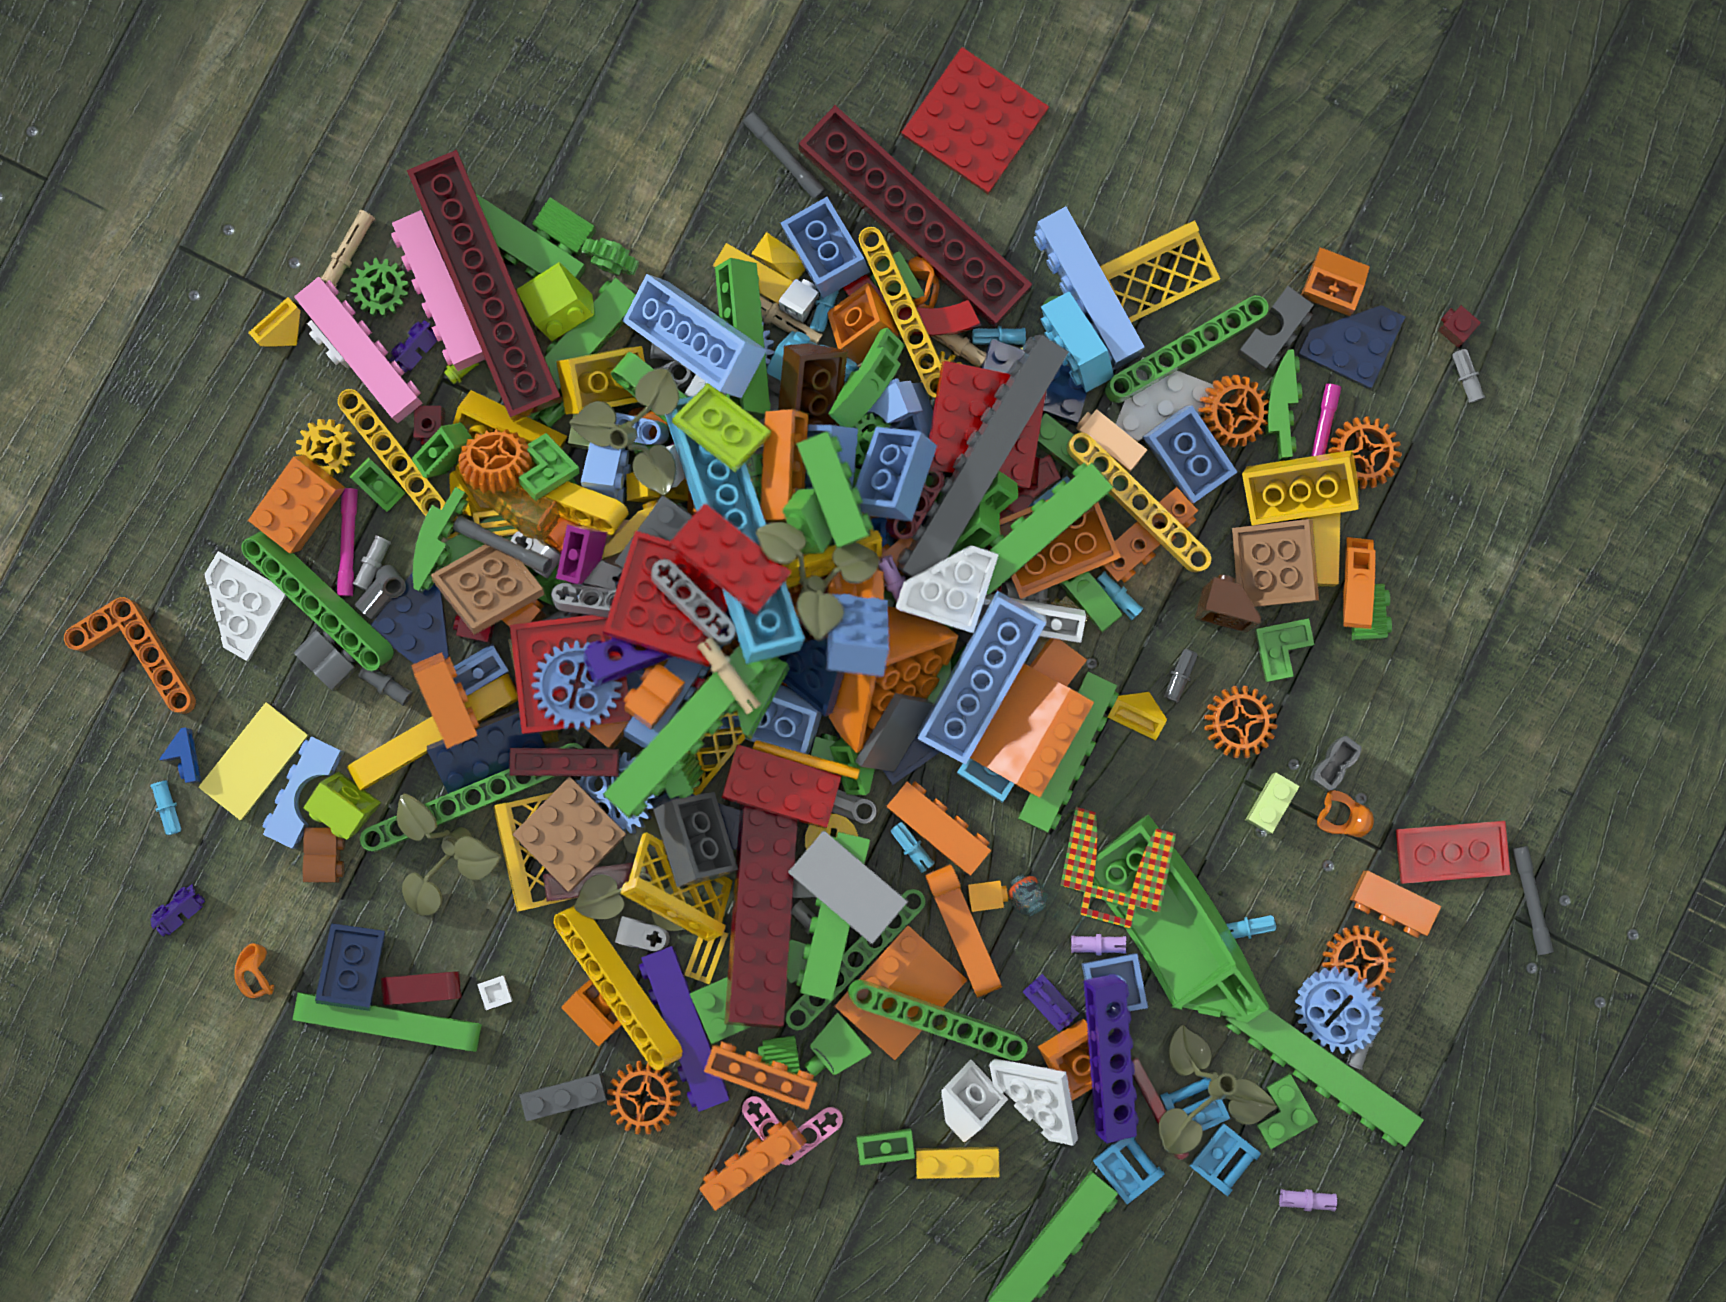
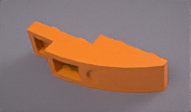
(1359, 582)

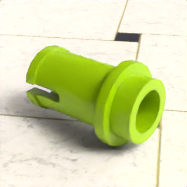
(454, 375)

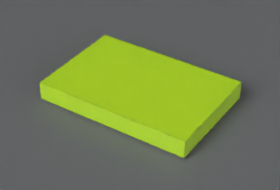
(721, 427)

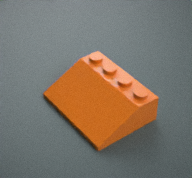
(1074, 552)
(1032, 730)
(909, 968)

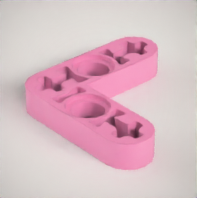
(809, 1124)

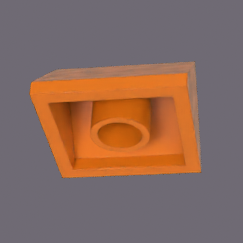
(1058, 661)

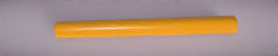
(807, 759)

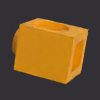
(987, 896)

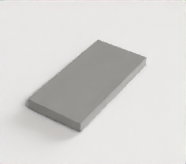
(847, 887)

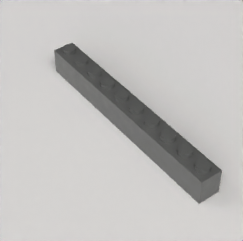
(984, 455)

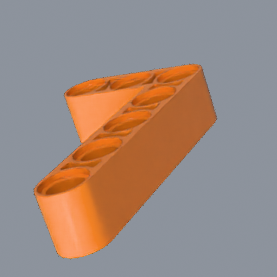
(141, 647)
(963, 930)

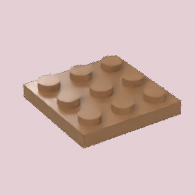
(1276, 562)
(486, 586)
(570, 834)

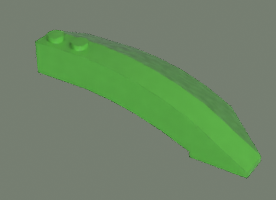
(1188, 939)

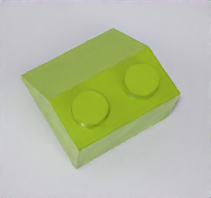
(556, 301)
(341, 805)

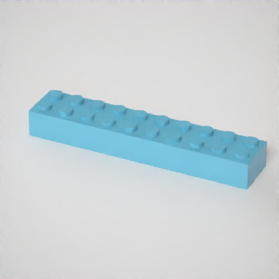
(732, 495)

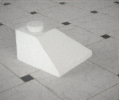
(970, 1101)

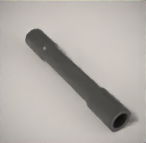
(804, 177)
(527, 556)
(1540, 930)

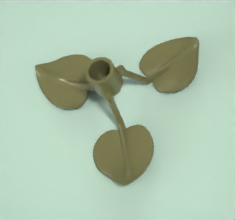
(597, 425)
(817, 610)
(473, 857)
(600, 895)
(1248, 1101)

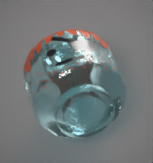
(1027, 895)

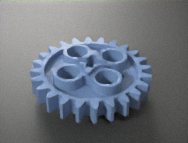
(552, 679)

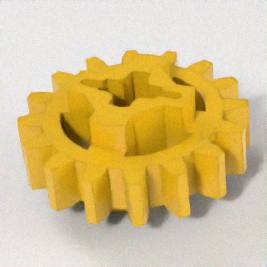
(319, 438)

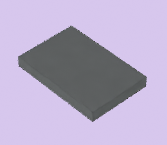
(894, 732)

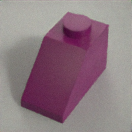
(580, 553)

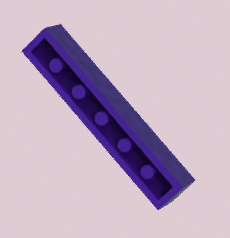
(680, 1015)

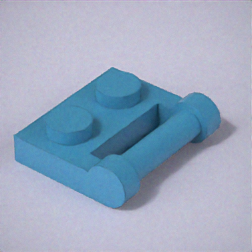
(1209, 1116)
(1218, 1153)
(1121, 1173)

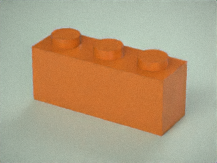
(1394, 904)

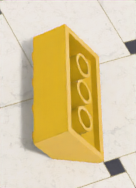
(483, 414)
(1301, 487)

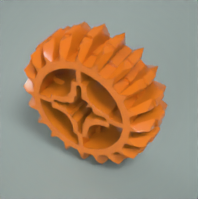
(1229, 420)
(1362, 441)
(494, 460)
(1243, 734)
(1358, 949)
(639, 1120)

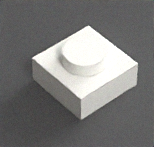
(495, 992)

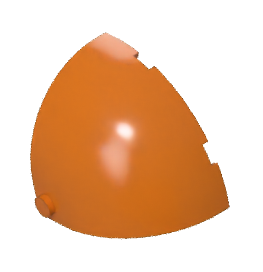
(913, 661)

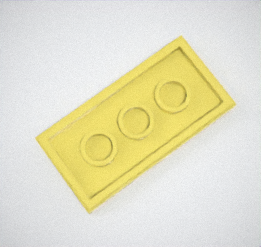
(253, 761)

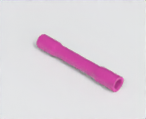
(1328, 408)
(346, 574)

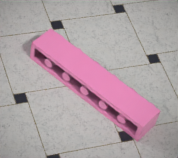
(438, 289)
(358, 349)

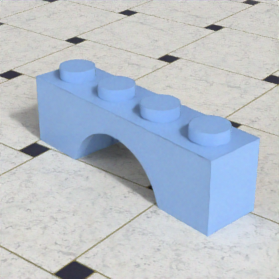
(897, 402)
(286, 822)

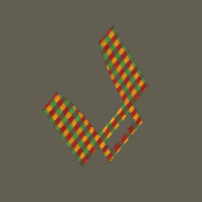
(1149, 880)

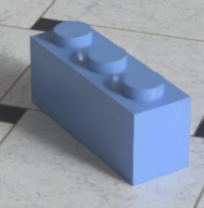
(480, 669)

